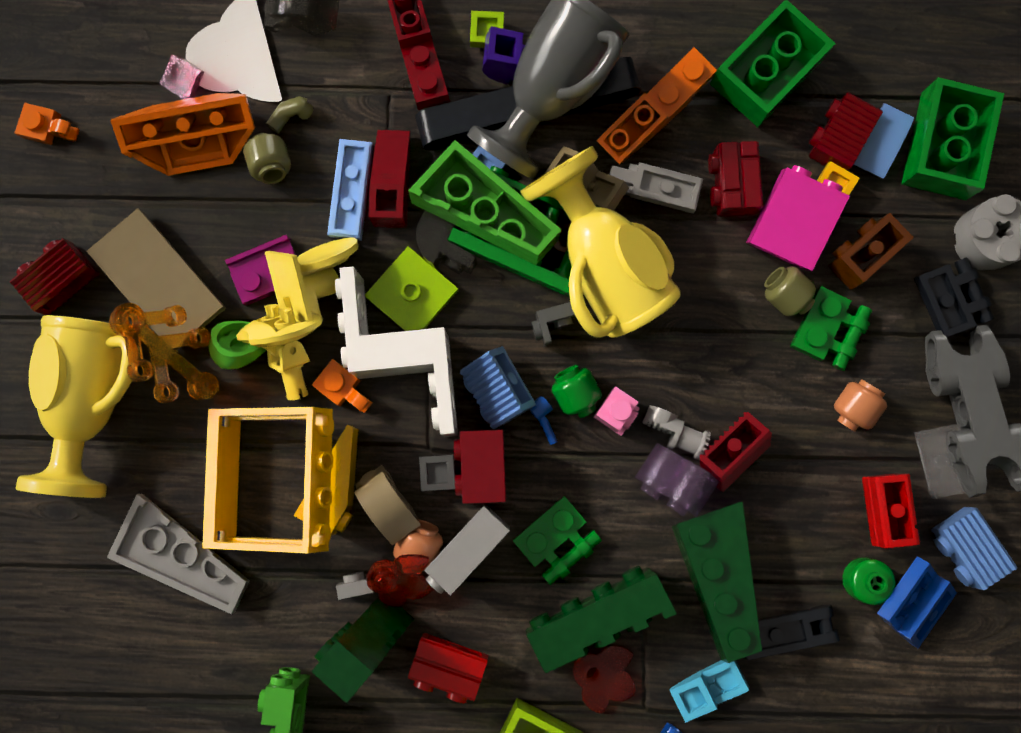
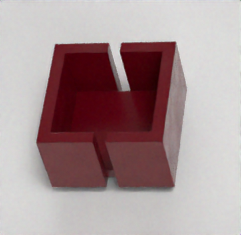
(481, 466)

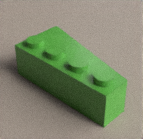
(482, 203)

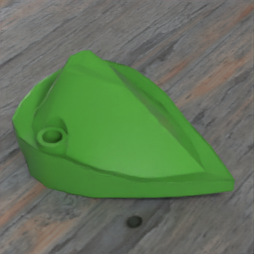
(227, 350)

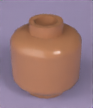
(860, 405)
(422, 541)

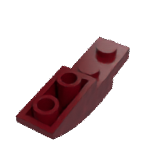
(418, 53)

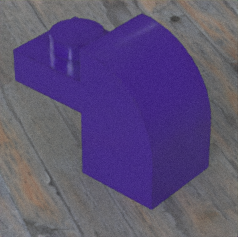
(502, 54)

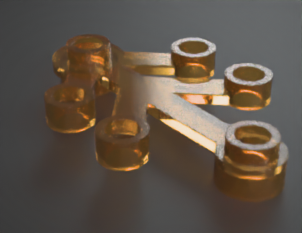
(162, 350)

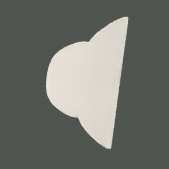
(236, 54)

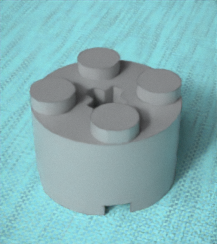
(990, 233)

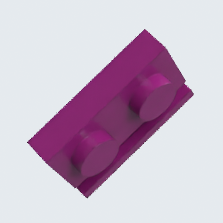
(251, 270)

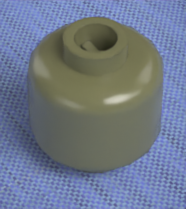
(267, 158)
(790, 291)

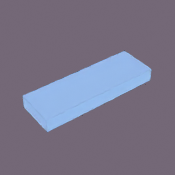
(350, 189)

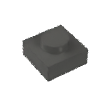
(437, 472)

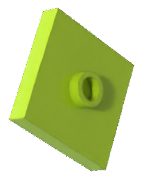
(411, 292)

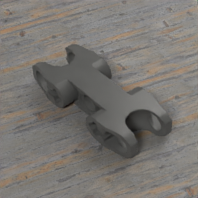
(980, 417)

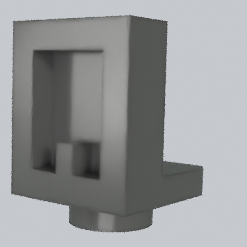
(558, 316)

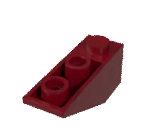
(390, 179)

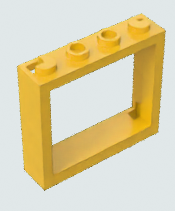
(223, 480)

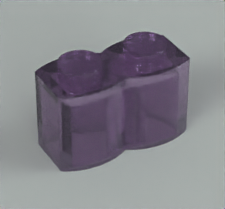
(677, 480)

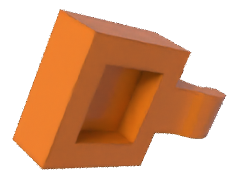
(43, 124)
(340, 385)

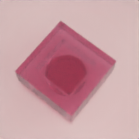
(181, 77)

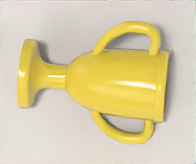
(613, 261)
(74, 384)

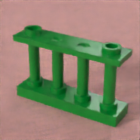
(471, 243)

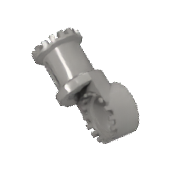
(681, 435)

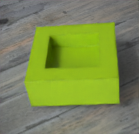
(481, 23)

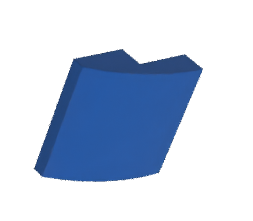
(917, 602)

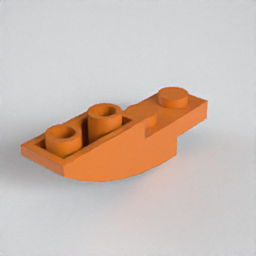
(657, 107)

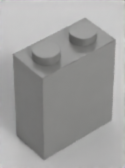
(466, 551)

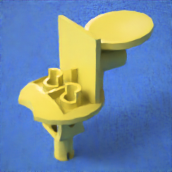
(297, 287)

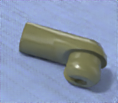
(287, 109)

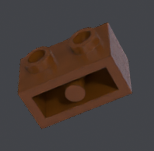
(868, 253)

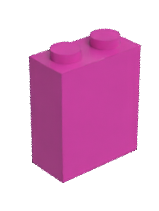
(798, 217)

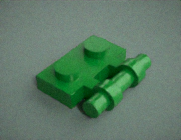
(821, 324)
(552, 530)

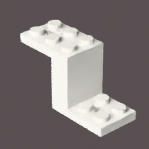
(396, 351)

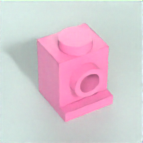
(617, 411)

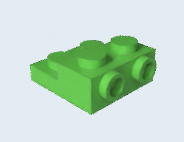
(284, 701)

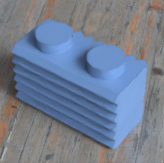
(497, 387)
(973, 549)

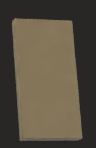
(154, 273)

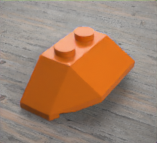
(186, 133)

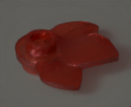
(399, 579)
(609, 679)

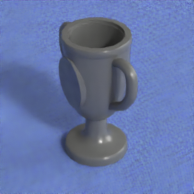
(557, 71)

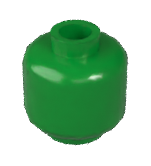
(576, 391)
(868, 580)

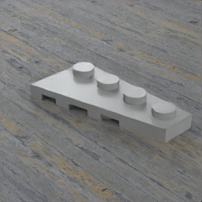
(172, 555)

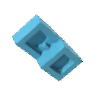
(708, 688)

